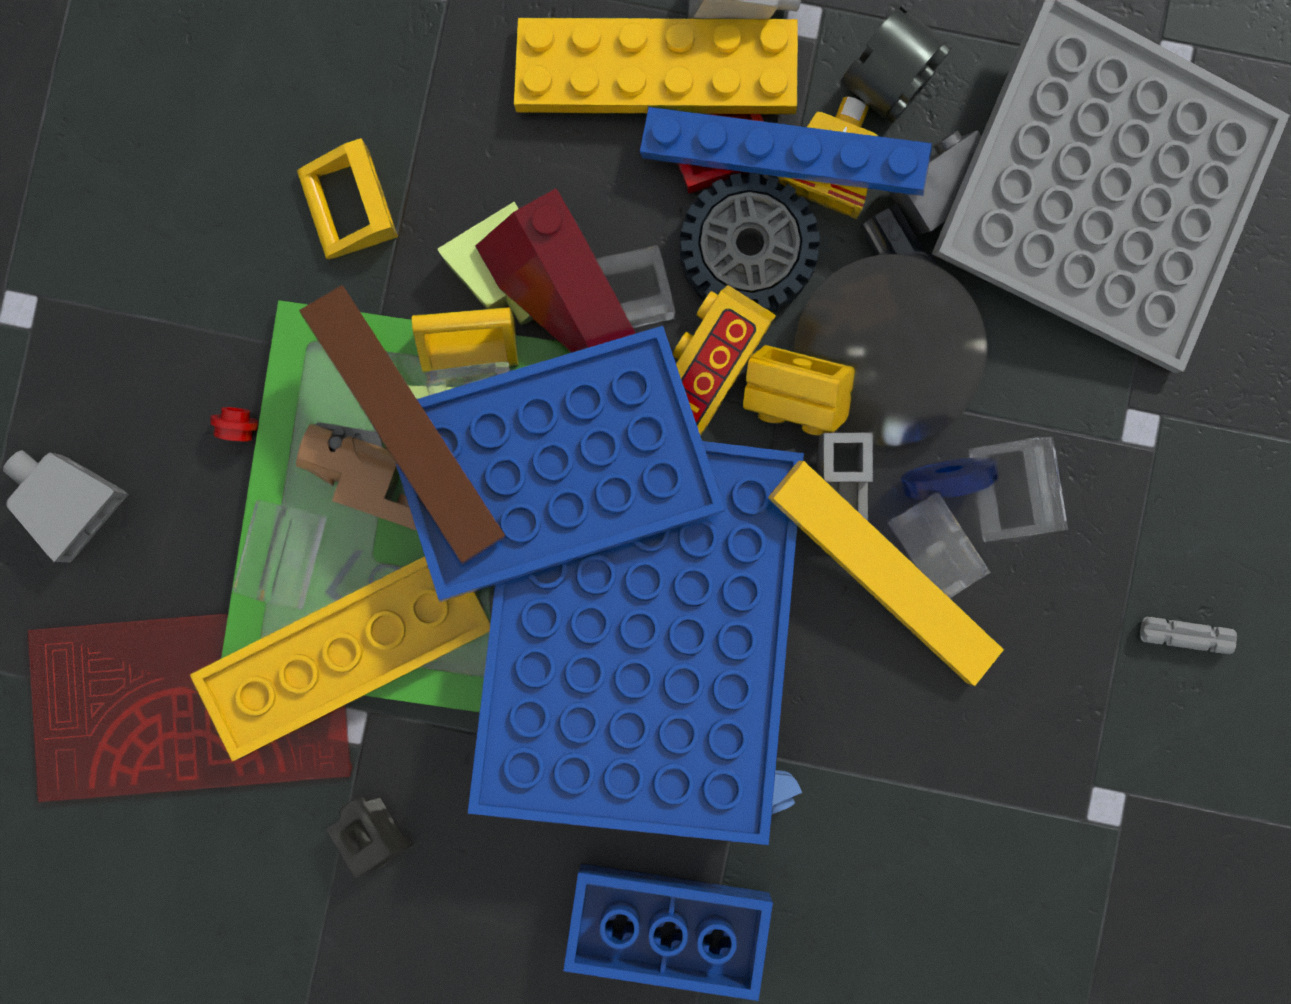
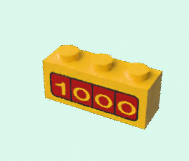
(719, 349)

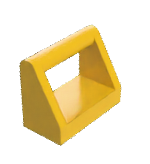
(381, 223)
(465, 338)

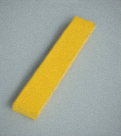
(885, 572)

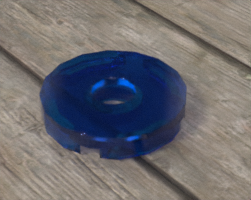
(950, 478)

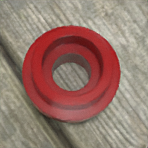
(234, 424)

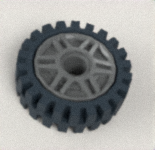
(754, 209)

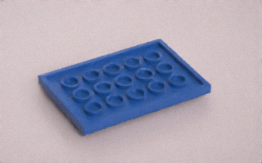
(570, 459)

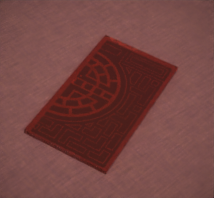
(127, 719)

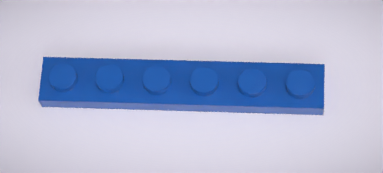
(786, 151)

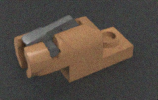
(359, 465)

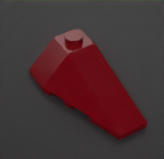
(553, 274)

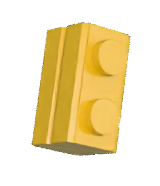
(798, 389)

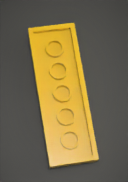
(656, 64)
(334, 657)

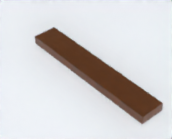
(402, 424)

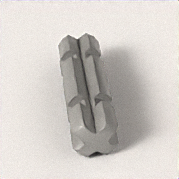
(1188, 635)

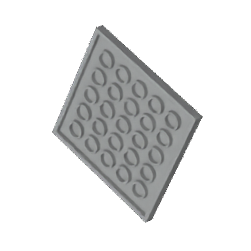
(1111, 182)

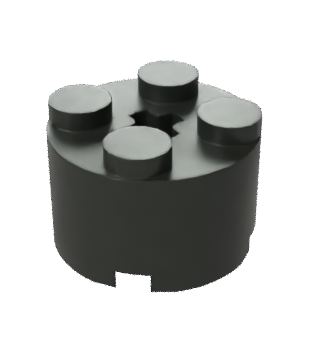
(896, 64)

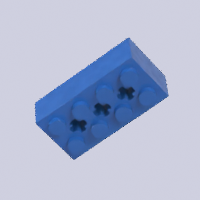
(686, 958)

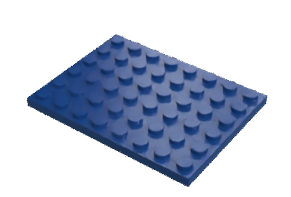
(647, 674)

